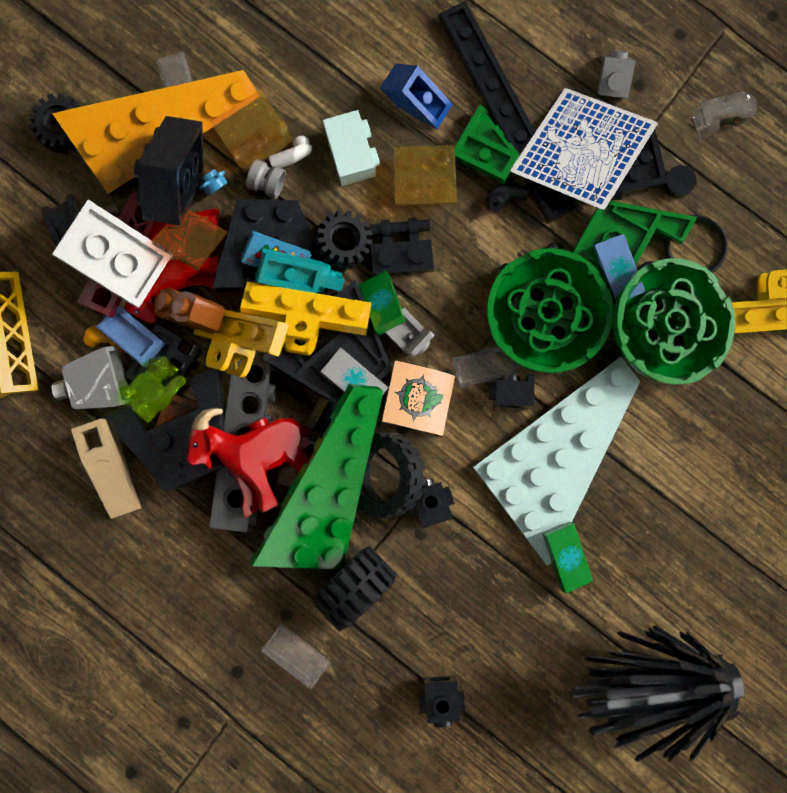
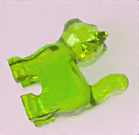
(148, 392)

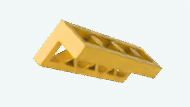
(22, 337)

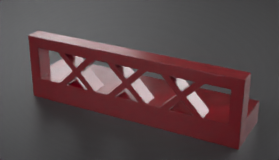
(94, 295)

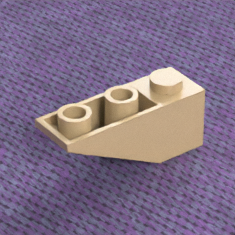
(106, 466)

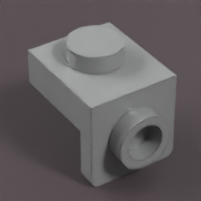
(616, 74)
(410, 335)

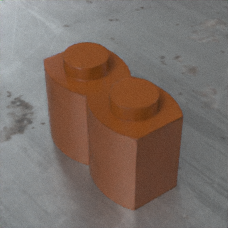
(189, 310)

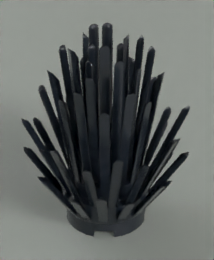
(690, 690)

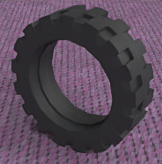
(410, 477)

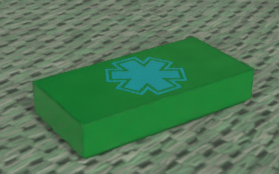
(385, 305)
(567, 557)

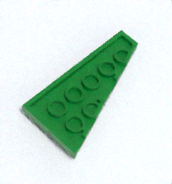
(324, 497)

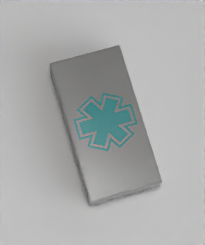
(344, 369)

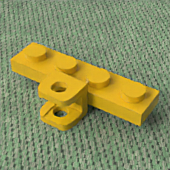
(771, 308)
(305, 313)
(239, 337)

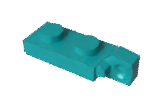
(296, 272)

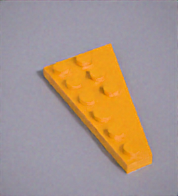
(116, 130)

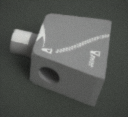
(93, 380)

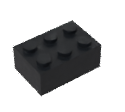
(170, 170)

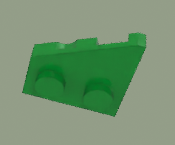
(485, 148)

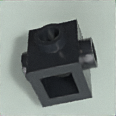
(441, 511)
(440, 689)

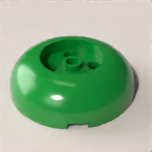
(558, 276)
(704, 325)

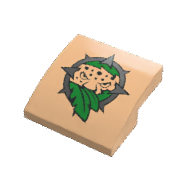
(418, 398)

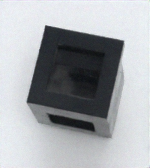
(512, 392)

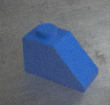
(416, 94)

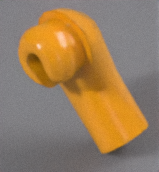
(94, 337)

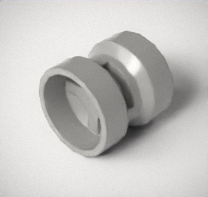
(266, 179)

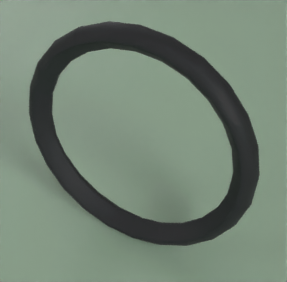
(724, 249)

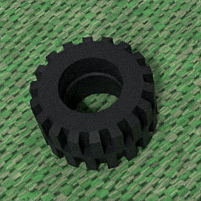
(354, 589)

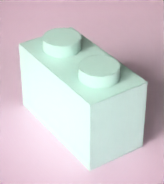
(350, 147)

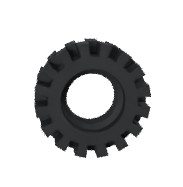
(43, 118)
(345, 223)

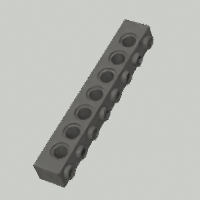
(224, 513)

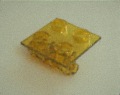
(252, 130)
(425, 175)

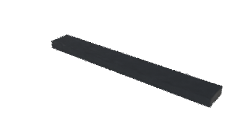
(497, 97)

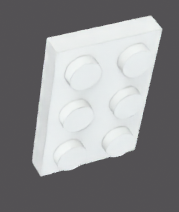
(111, 254)

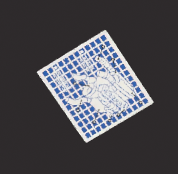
(584, 148)

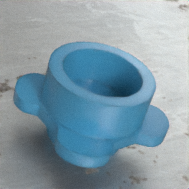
(213, 182)

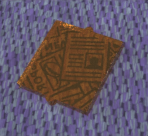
(191, 240)

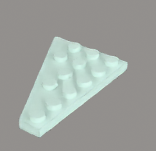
(553, 460)

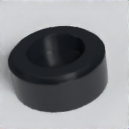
(680, 181)

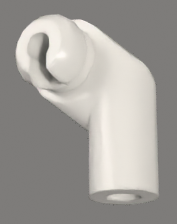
(292, 155)

